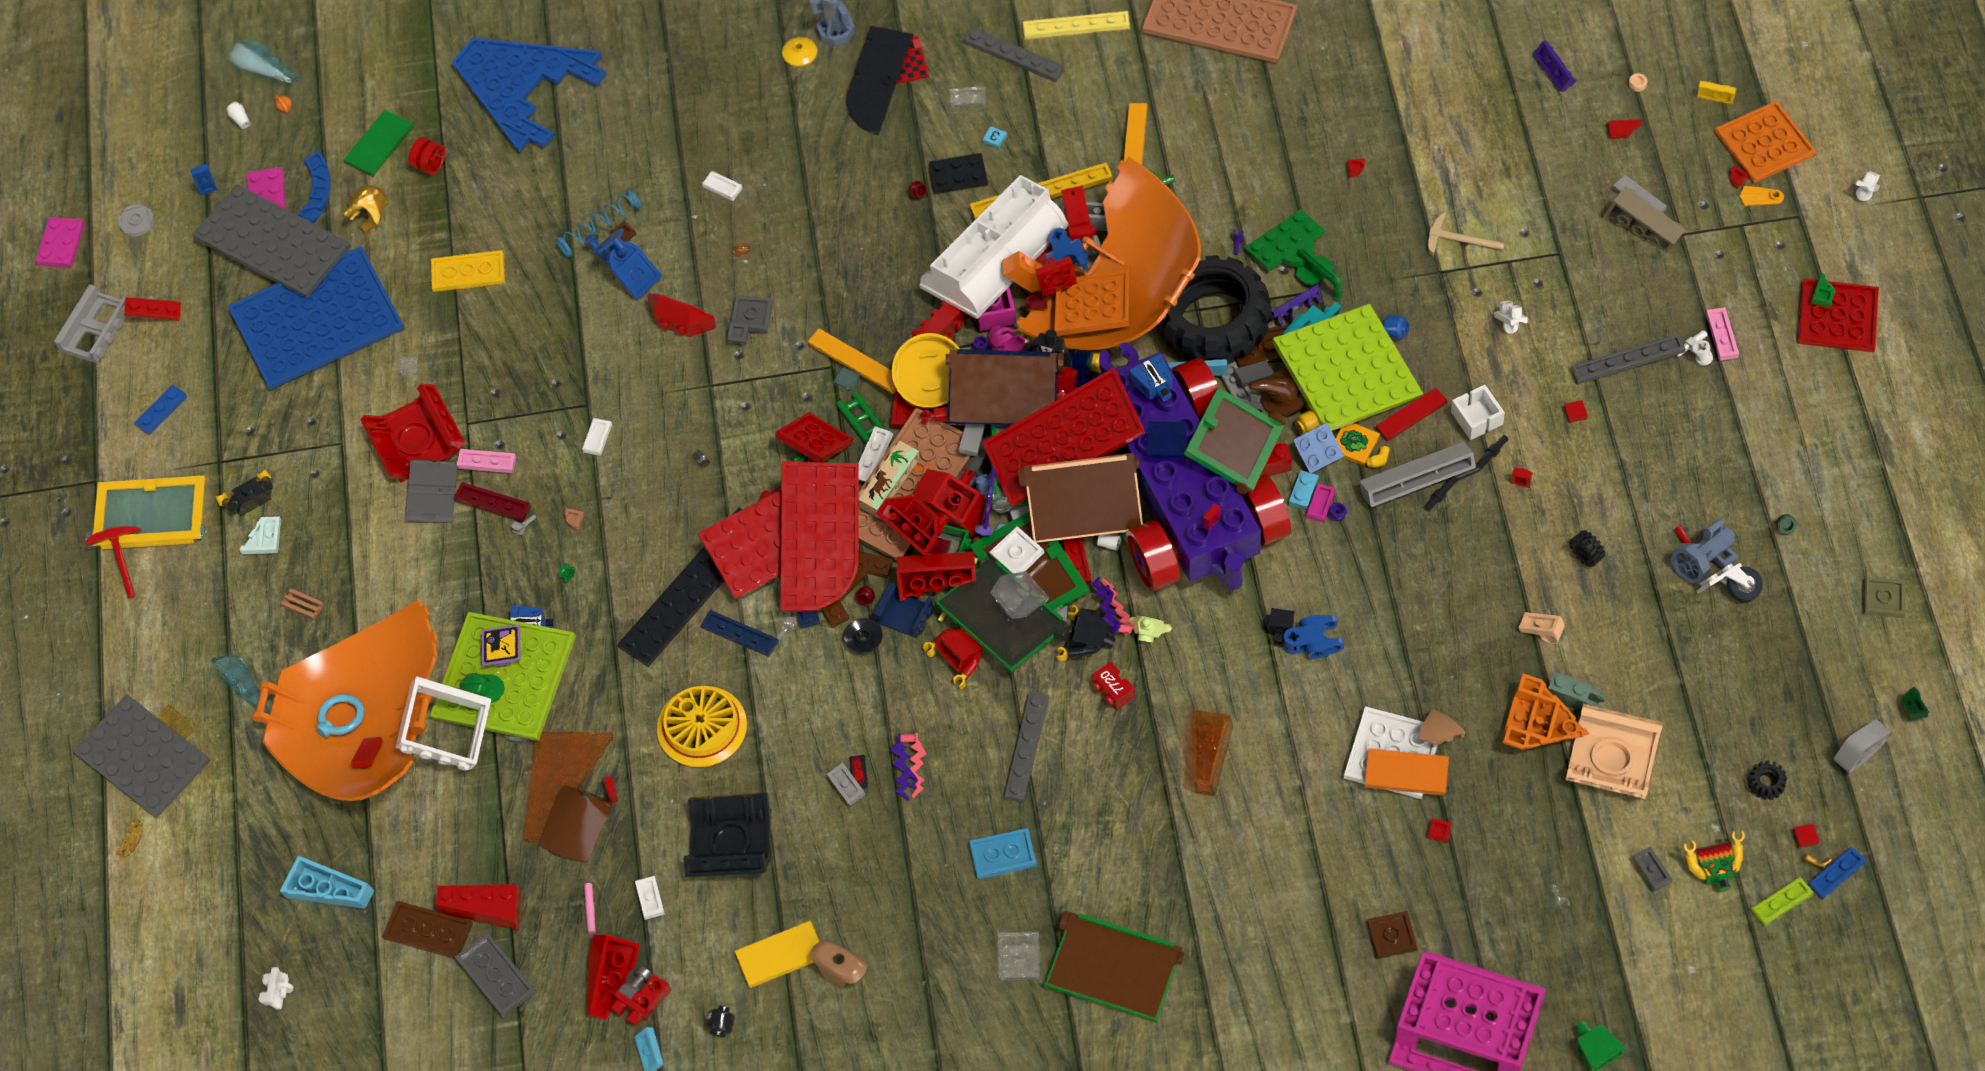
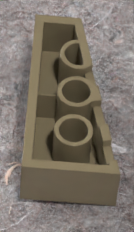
(1644, 219)

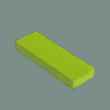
(1782, 901)

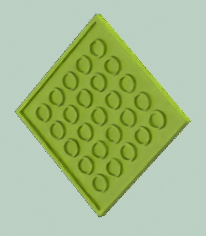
(1347, 367)
(527, 682)

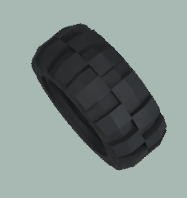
(1228, 340)

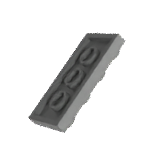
(495, 974)

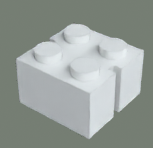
(1480, 414)

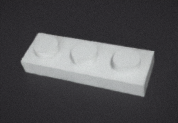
(873, 452)

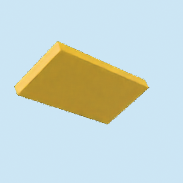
(467, 271)
(777, 954)

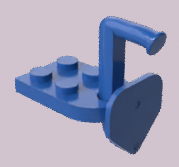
(626, 263)

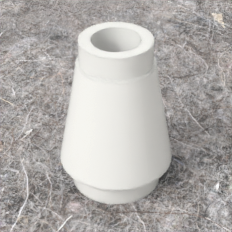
(238, 114)

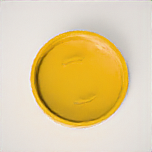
(921, 370)

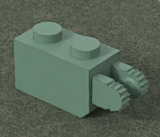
(1574, 692)

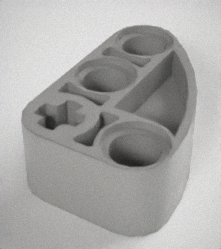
(1862, 745)

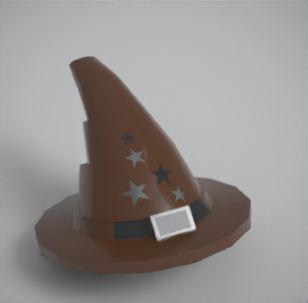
(1280, 393)

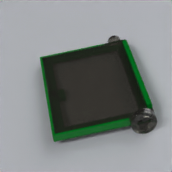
(988, 623)

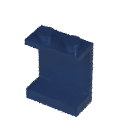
(903, 616)

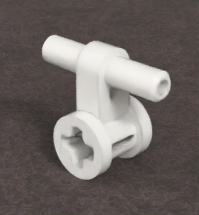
(1699, 348)

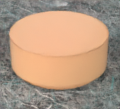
(1637, 82)

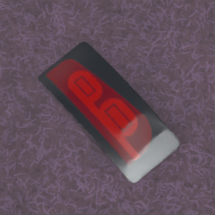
(858, 770)

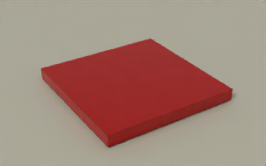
(1846, 324)

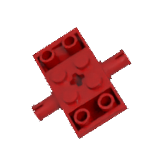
(937, 491)

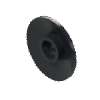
(863, 628)

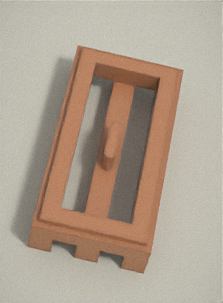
(289, 597)

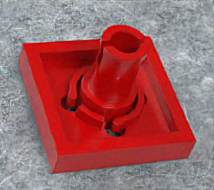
(1055, 275)

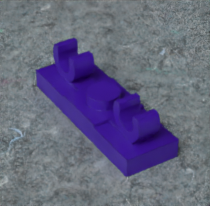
(1554, 66)
(1296, 301)

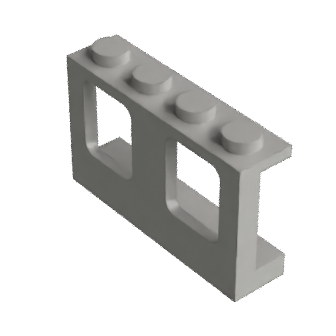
(82, 322)

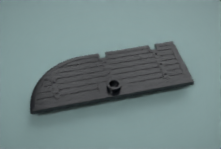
(878, 76)

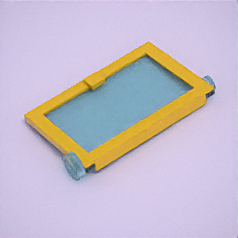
(163, 508)

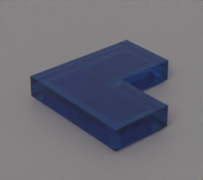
(1082, 362)

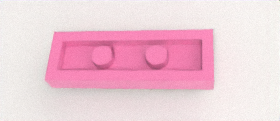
(1722, 334)
(486, 461)

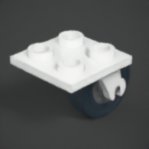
(1742, 582)

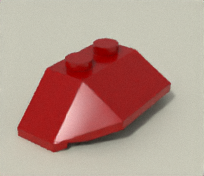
(679, 316)
(911, 520)

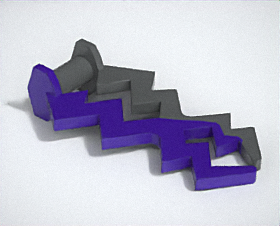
(983, 528)

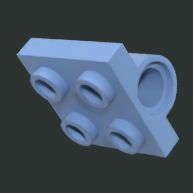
(1318, 447)

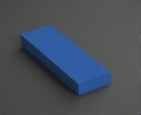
(1836, 873)

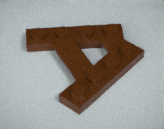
(867, 564)

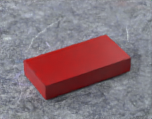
(367, 752)

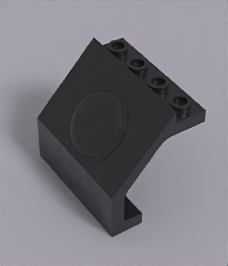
(729, 835)

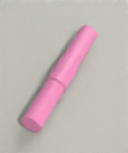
(589, 906)

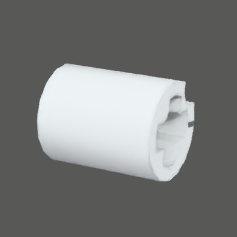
(1109, 541)

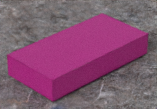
(1320, 503)

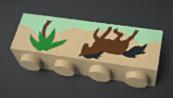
(889, 477)

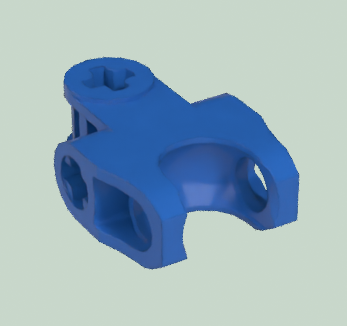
(1064, 247)
(1310, 637)

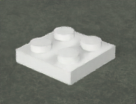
(1017, 551)

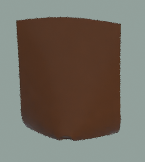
(575, 824)

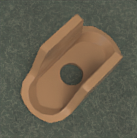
(839, 974)

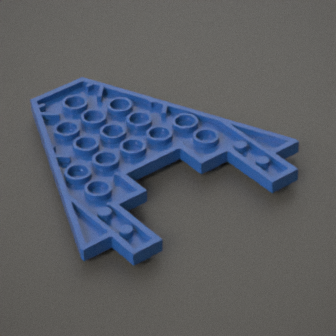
(507, 72)

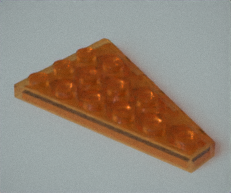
(557, 762)

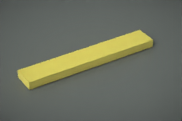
(1076, 25)

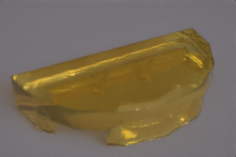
(131, 839)

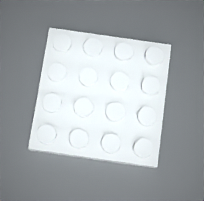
(1385, 732)

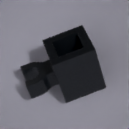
(1279, 622)

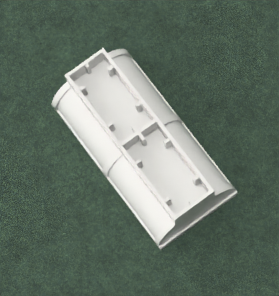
(971, 267)

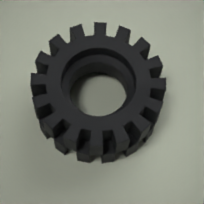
(1587, 548)
(1764, 790)

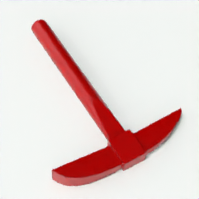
(113, 535)

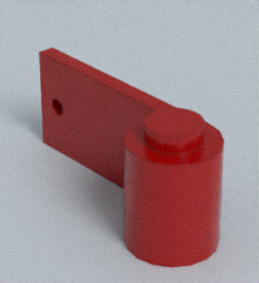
(1077, 213)

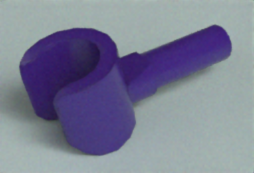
(1237, 239)

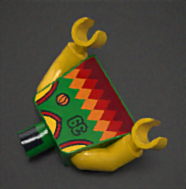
(1716, 862)

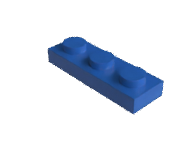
(160, 409)

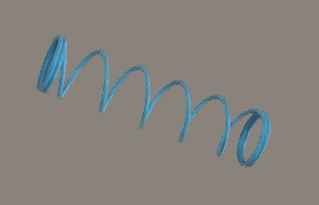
(559, 239)

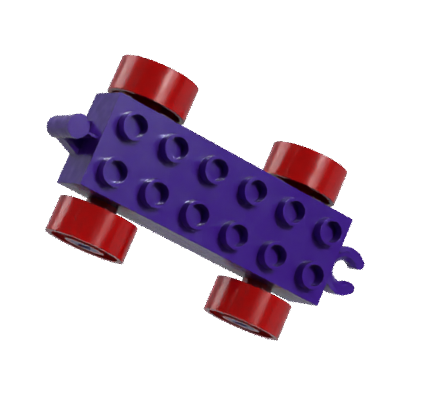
(1184, 490)

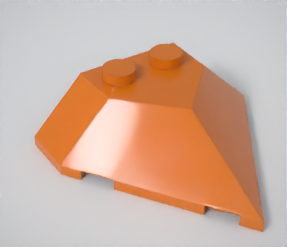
(1538, 717)

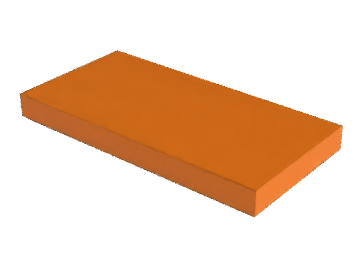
(1406, 771)

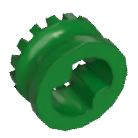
(566, 572)

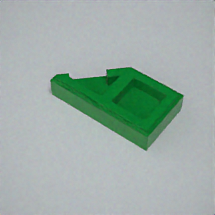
(1824, 292)

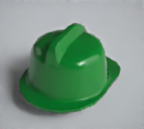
(483, 685)

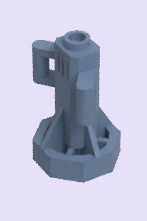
(833, 21)
(1693, 560)

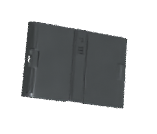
(431, 491)

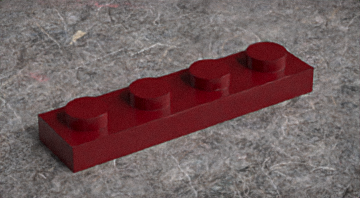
(492, 502)

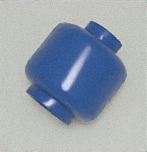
(1396, 326)

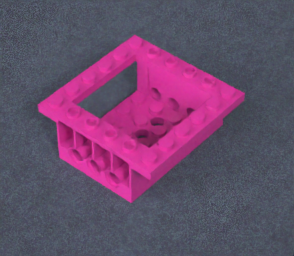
(1427, 1017)

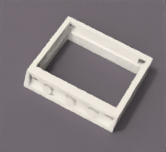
(453, 695)

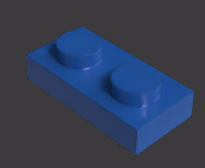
(203, 179)

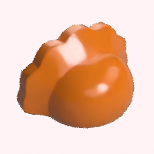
(283, 103)

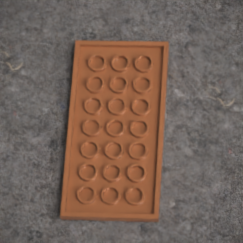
(1233, 26)
(936, 444)

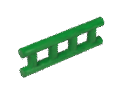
(854, 421)

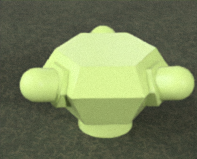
(1149, 628)

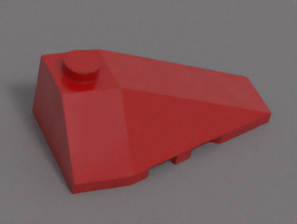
(608, 967)

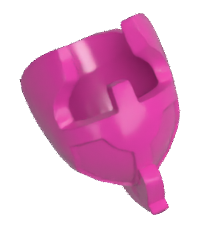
(1005, 339)

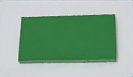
(378, 143)

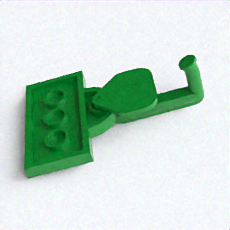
(1293, 245)

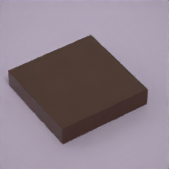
(1392, 935)

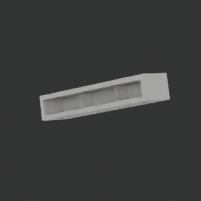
(1417, 474)

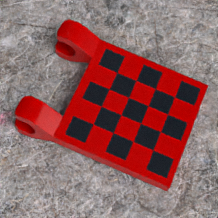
(914, 65)

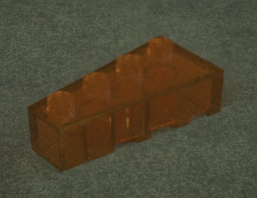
(1209, 747)

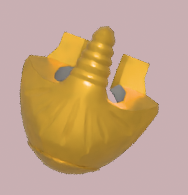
(370, 198)

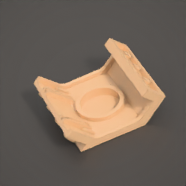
(1616, 751)

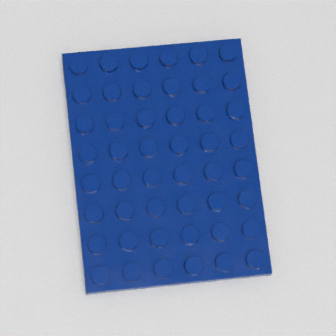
(301, 334)

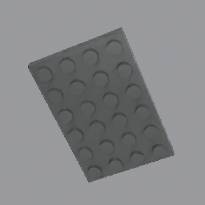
(141, 756)

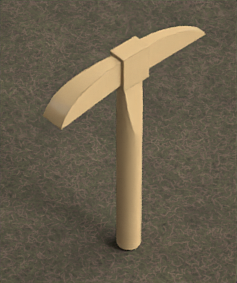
(1437, 233)

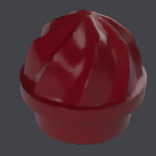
(917, 189)
(865, 595)

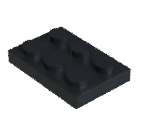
(958, 173)

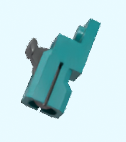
(1312, 316)

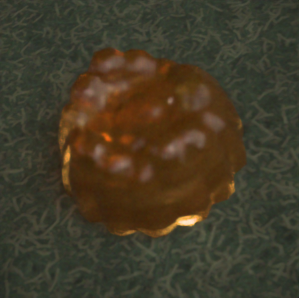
(741, 249)

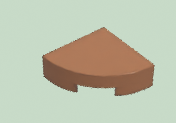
(574, 518)

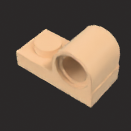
(1546, 626)

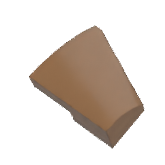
(1439, 728)

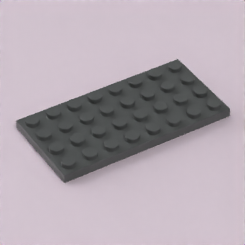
(271, 240)

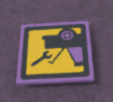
(501, 645)

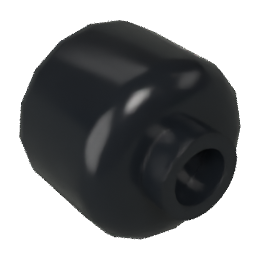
(720, 1021)

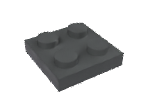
(753, 311)

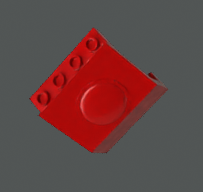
(414, 432)

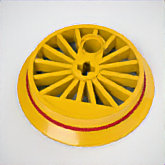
(720, 745)

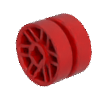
(426, 155)

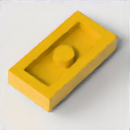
(1716, 92)

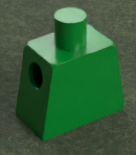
(1597, 1046)

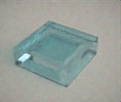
(846, 379)

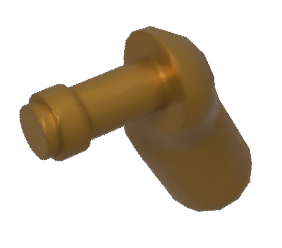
(1815, 862)

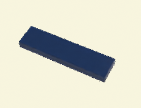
(739, 633)

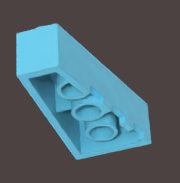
(324, 885)

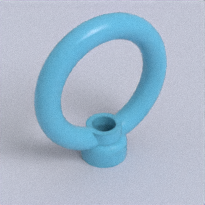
(325, 728)

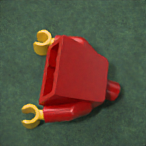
(959, 650)

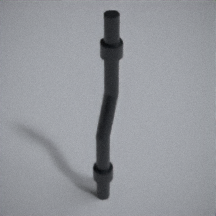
(1440, 493)

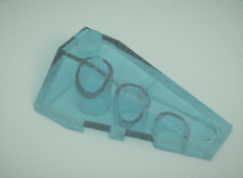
(256, 57)
(237, 676)

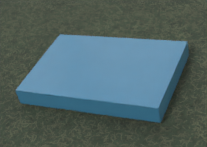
(1002, 853)

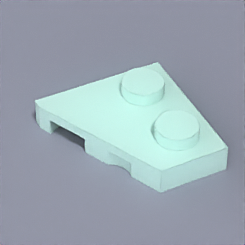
(264, 537)

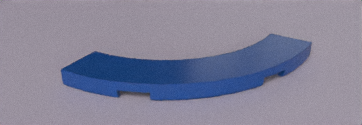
(320, 189)

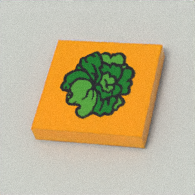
(1357, 442)

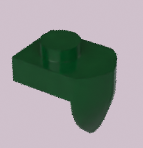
(1913, 705)

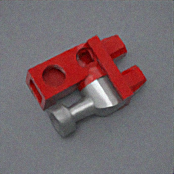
(640, 1002)

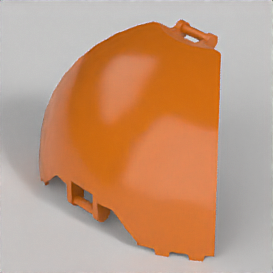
(1148, 236)
(376, 670)

